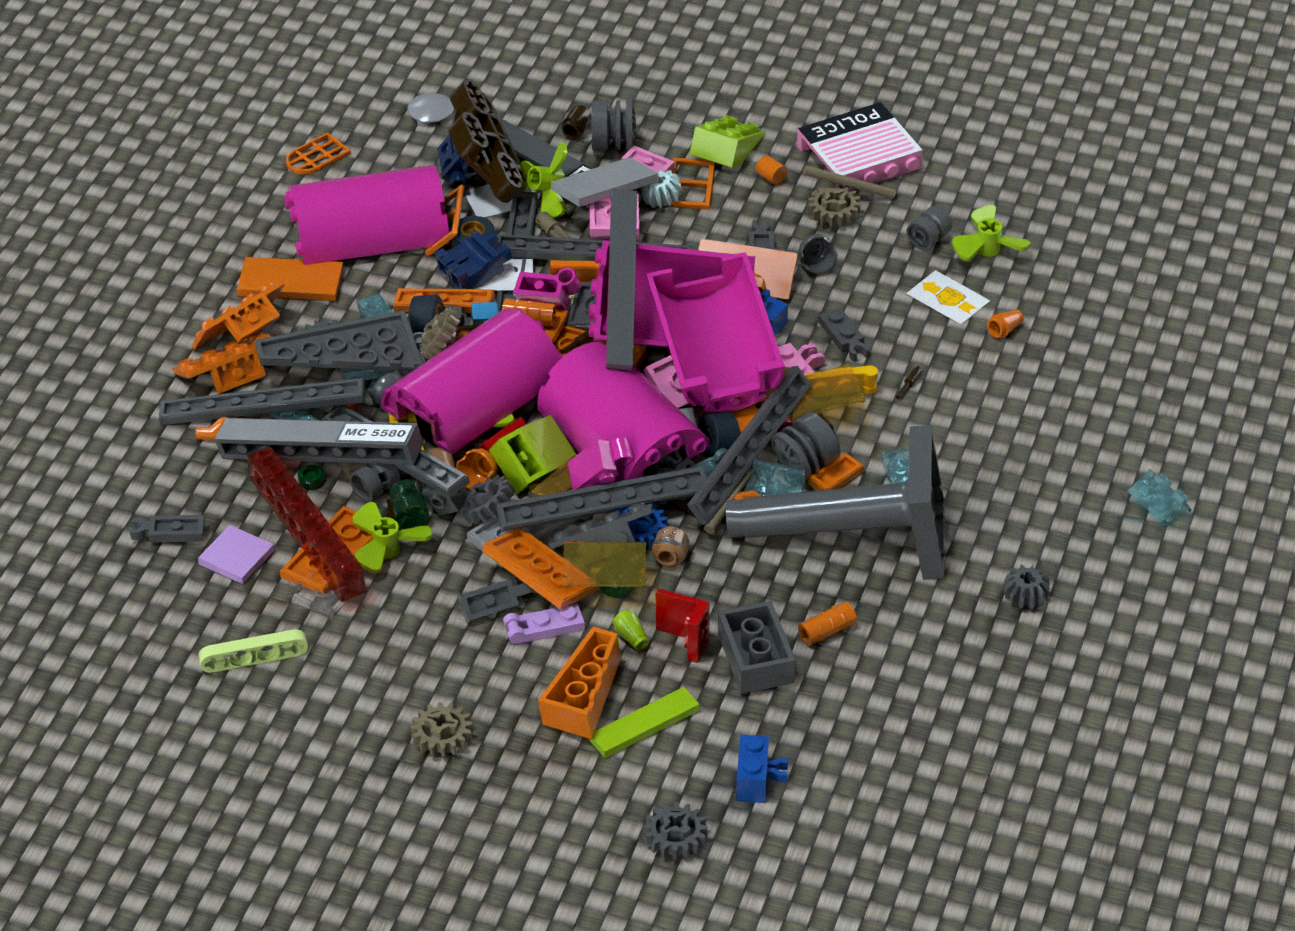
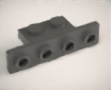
(612, 529)

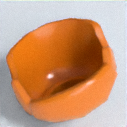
(478, 466)

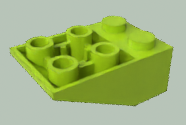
(725, 141)
(532, 453)

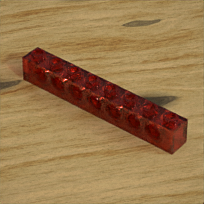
(306, 524)

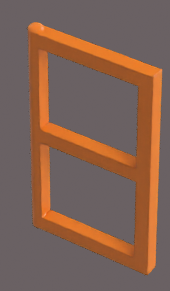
(695, 183)
(453, 214)

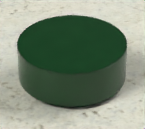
(311, 477)

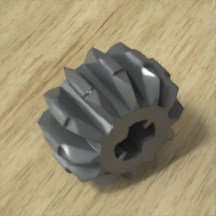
(1026, 587)

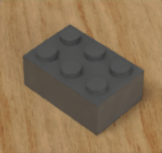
(756, 647)

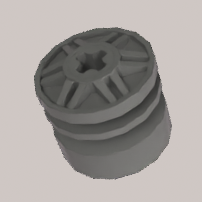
(612, 125)
(806, 444)

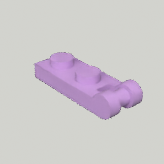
(543, 624)

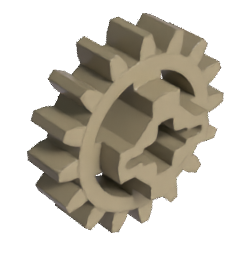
(834, 205)
(439, 333)
(441, 729)

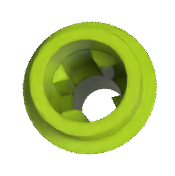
(629, 628)

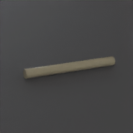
(849, 182)
(720, 514)

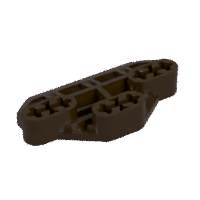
(485, 143)

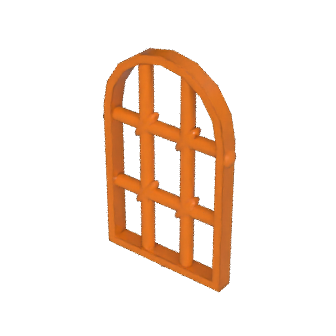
(300, 170)

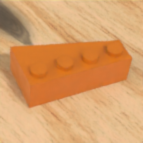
(582, 685)

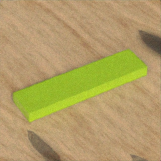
(644, 722)

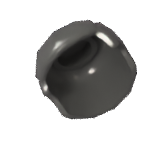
(817, 254)
(382, 384)

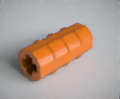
(542, 312)
(827, 623)

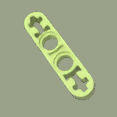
(253, 651)

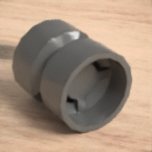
(929, 228)
(373, 479)

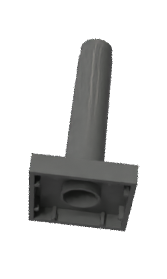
(909, 503)

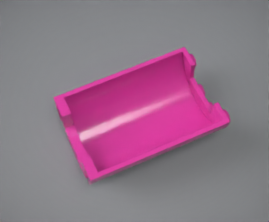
(368, 214)
(686, 267)
(719, 336)
(477, 379)
(614, 404)

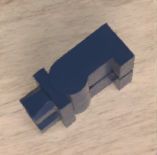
(453, 167)
(473, 260)

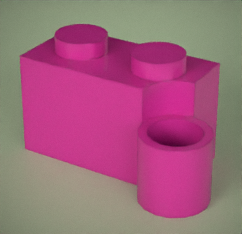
(548, 288)
(599, 463)

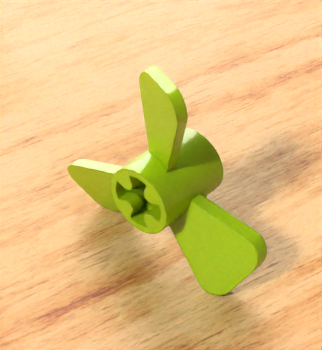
(541, 177)
(988, 236)
(385, 537)

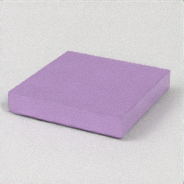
(236, 554)

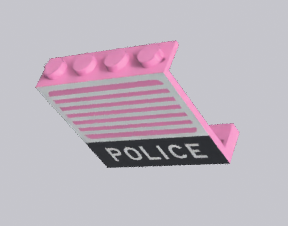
(862, 145)

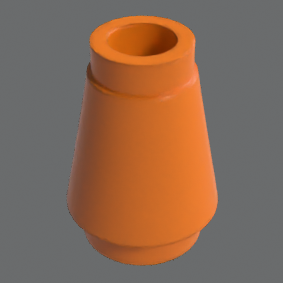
(1003, 323)

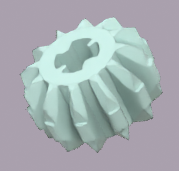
(664, 191)

